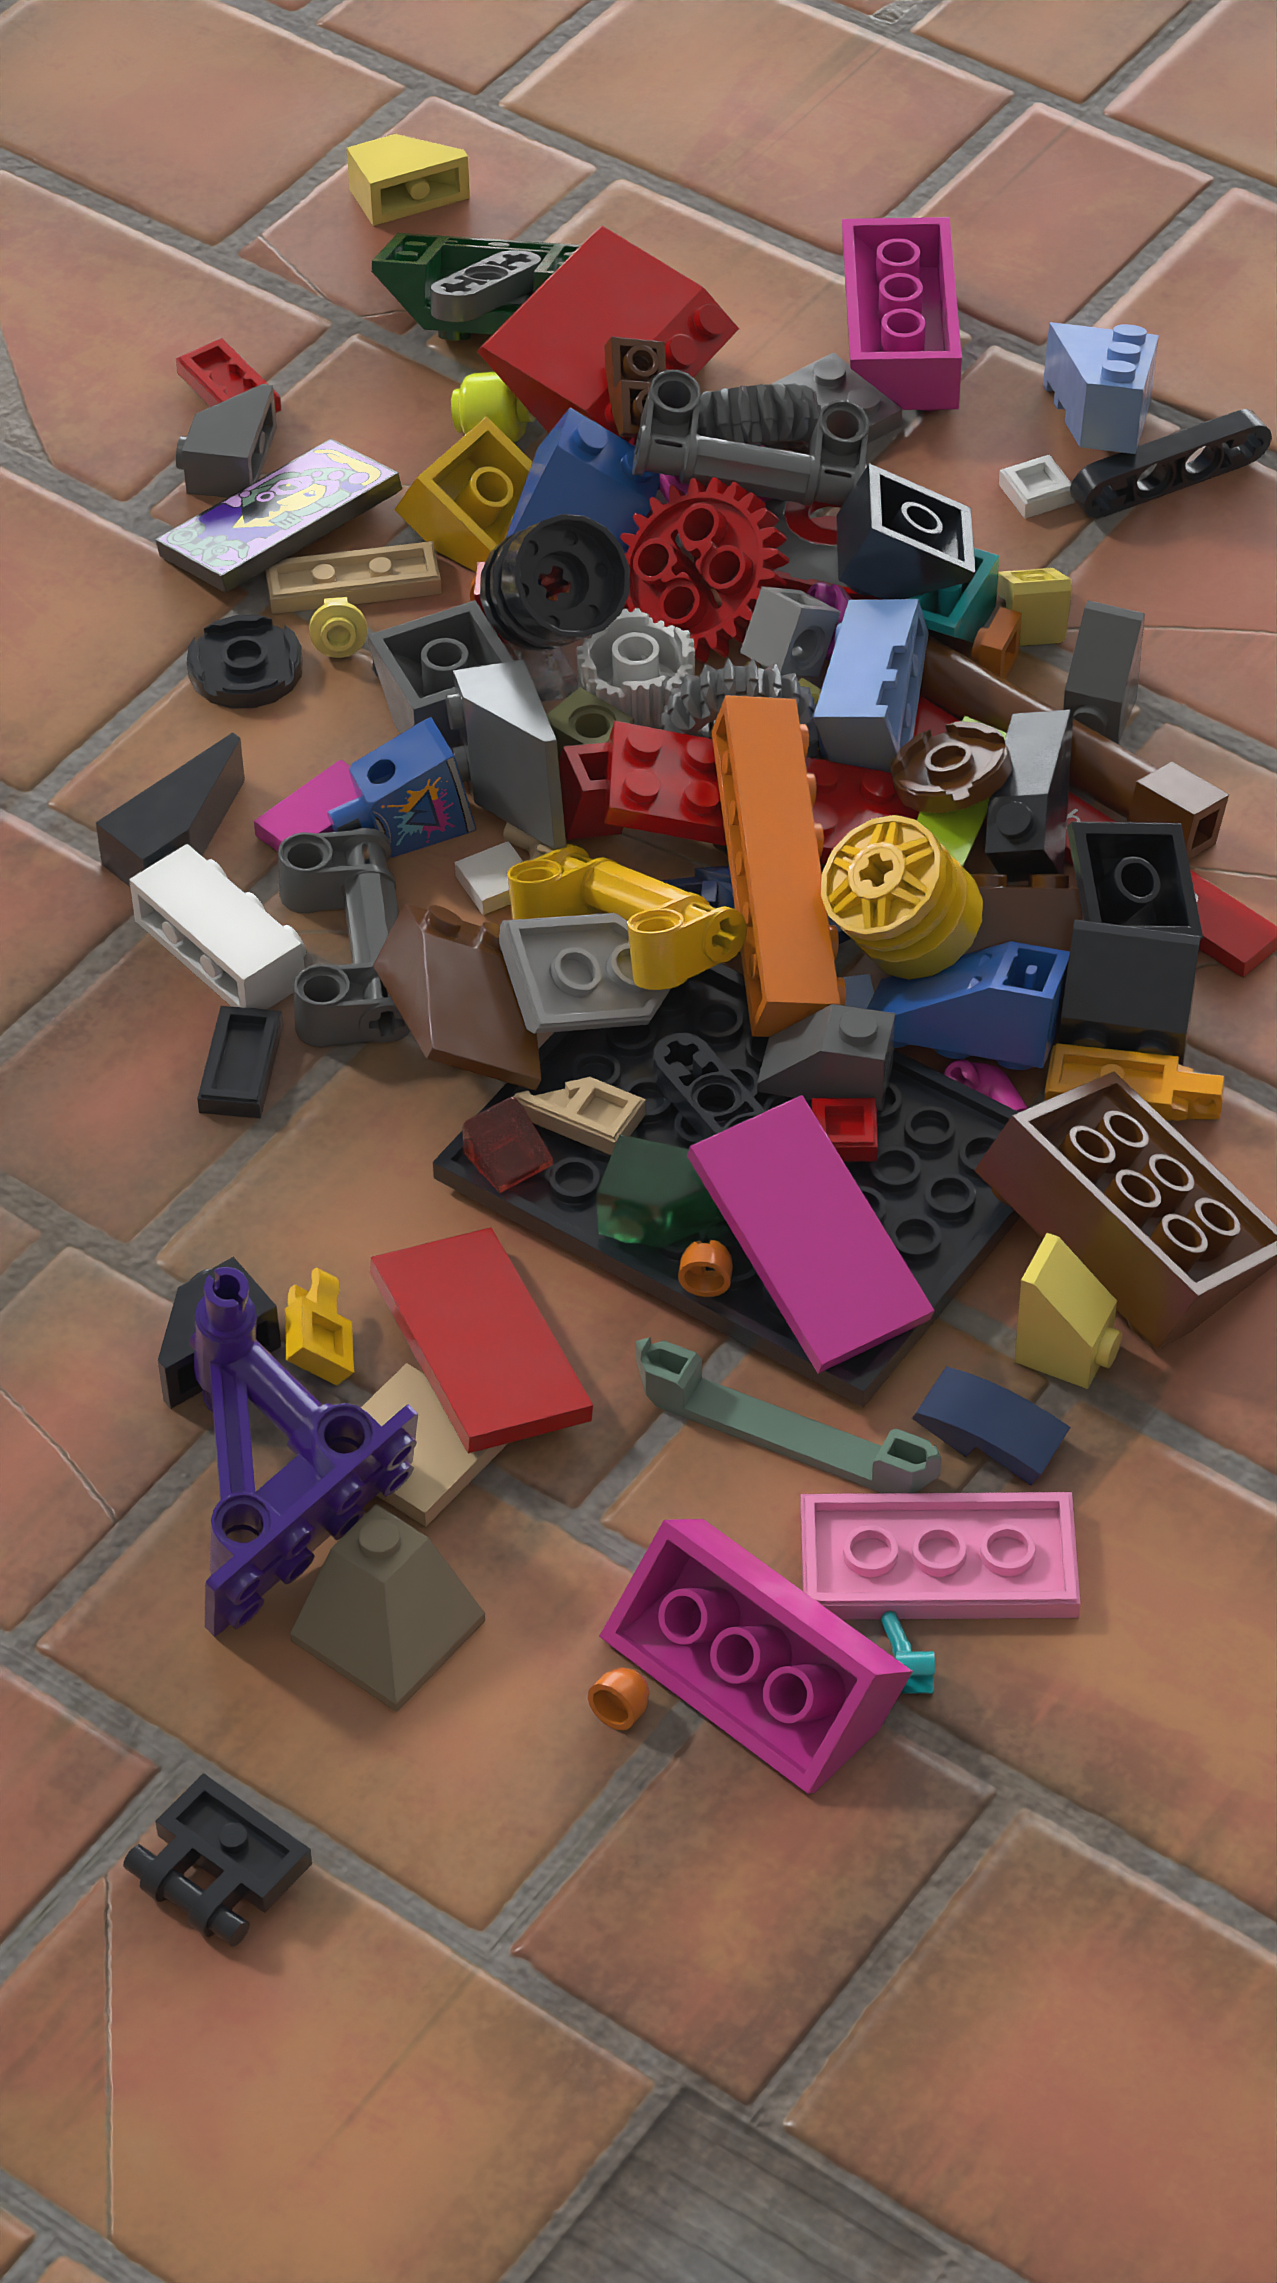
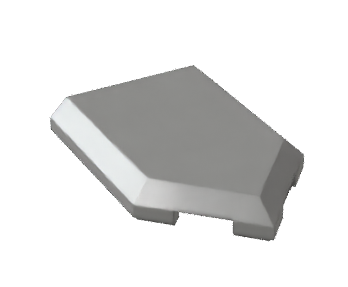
(575, 973)

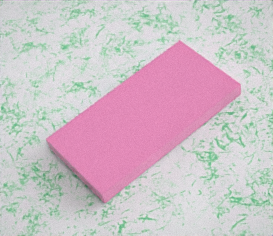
(941, 1555)

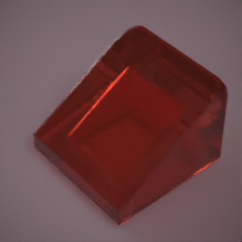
(505, 1145)

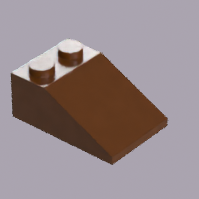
(458, 995)

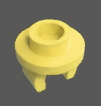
(338, 628)

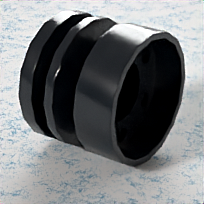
(578, 566)

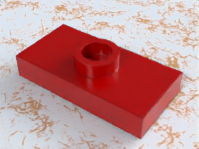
(219, 373)

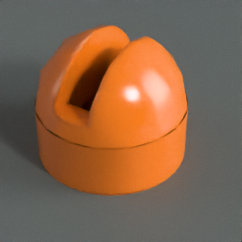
(693, 1271)
(619, 1698)

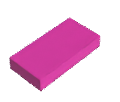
(307, 807)

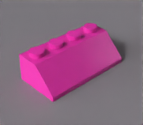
(903, 309)
(753, 1652)

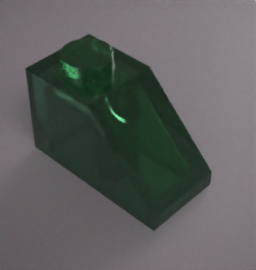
(652, 1195)

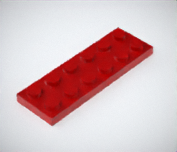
(671, 788)

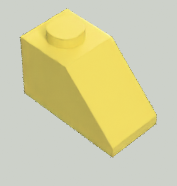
(405, 176)
(1065, 1317)

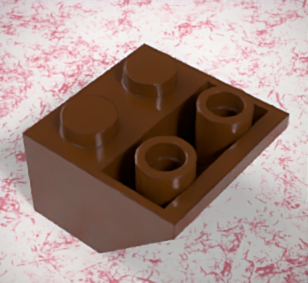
(1027, 914)

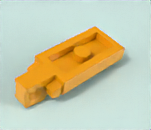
(1157, 1078)

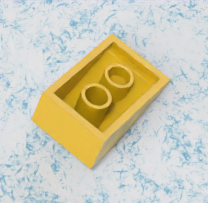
(468, 495)

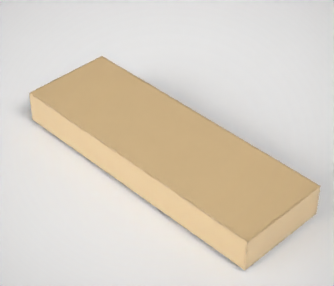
(355, 574)

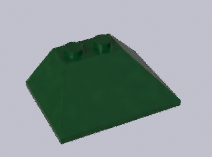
(417, 261)

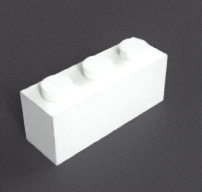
(217, 930)

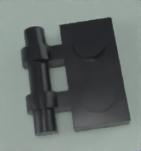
(232, 1844)

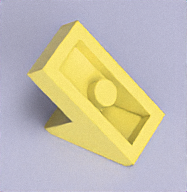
(1042, 599)

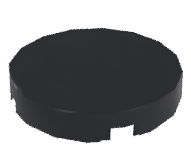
(244, 662)

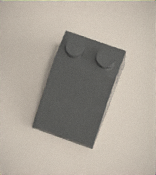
(508, 749)

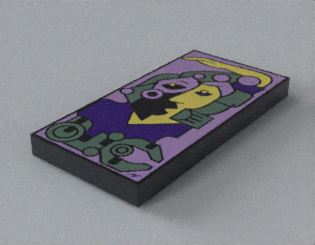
(278, 515)

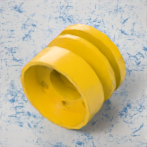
(901, 897)

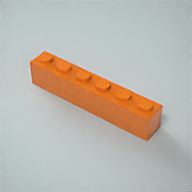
(775, 861)

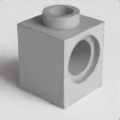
(790, 631)

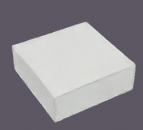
(1036, 486)
(486, 876)

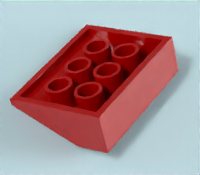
(607, 288)

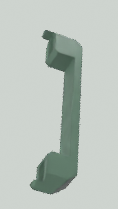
(676, 1384)

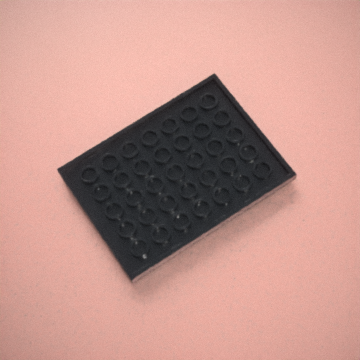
(918, 1187)

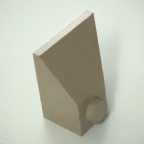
(386, 1609)

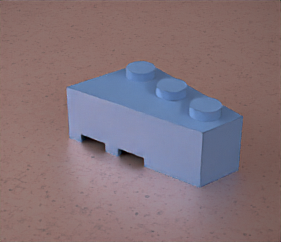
(1102, 382)
(872, 683)

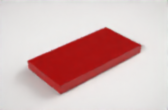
(480, 1340)

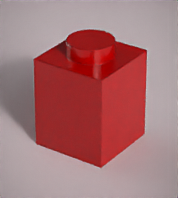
(584, 791)

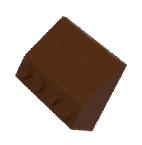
(1132, 1205)

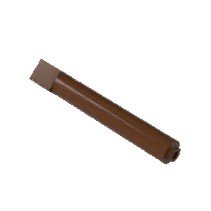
(1097, 764)

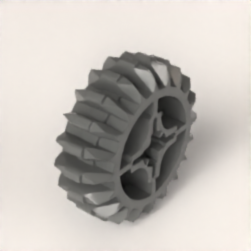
(760, 415)
(697, 702)

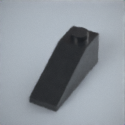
(1031, 807)
(173, 811)

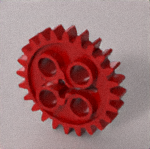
(740, 537)

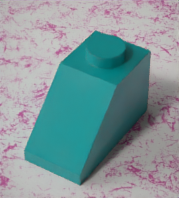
(966, 606)

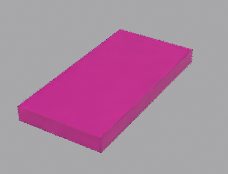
(810, 1233)

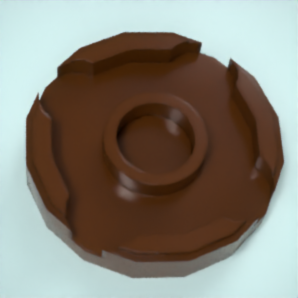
(951, 767)

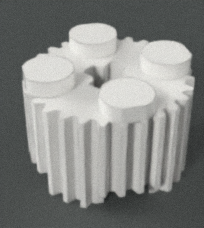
(636, 665)

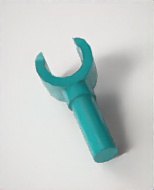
(920, 1662)

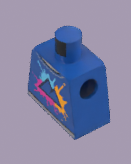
(408, 792)

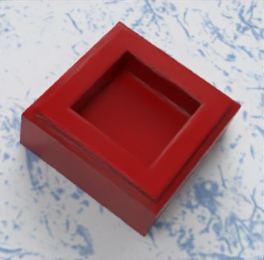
(849, 1126)

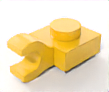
(315, 1333)

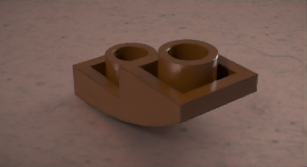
(629, 373)

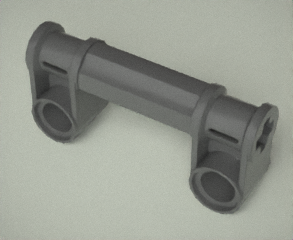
(672, 447)
(330, 874)

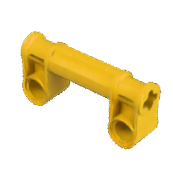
(668, 929)

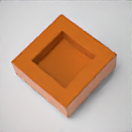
(999, 644)

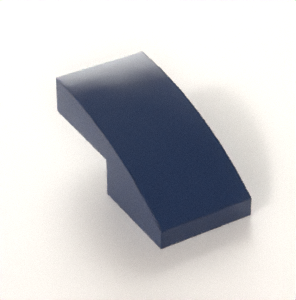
(981, 1414)

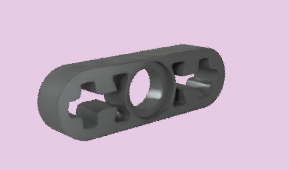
(484, 286)

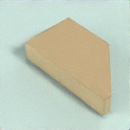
(586, 1112)

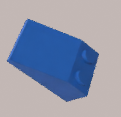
(586, 474)

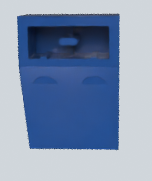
(986, 1005)

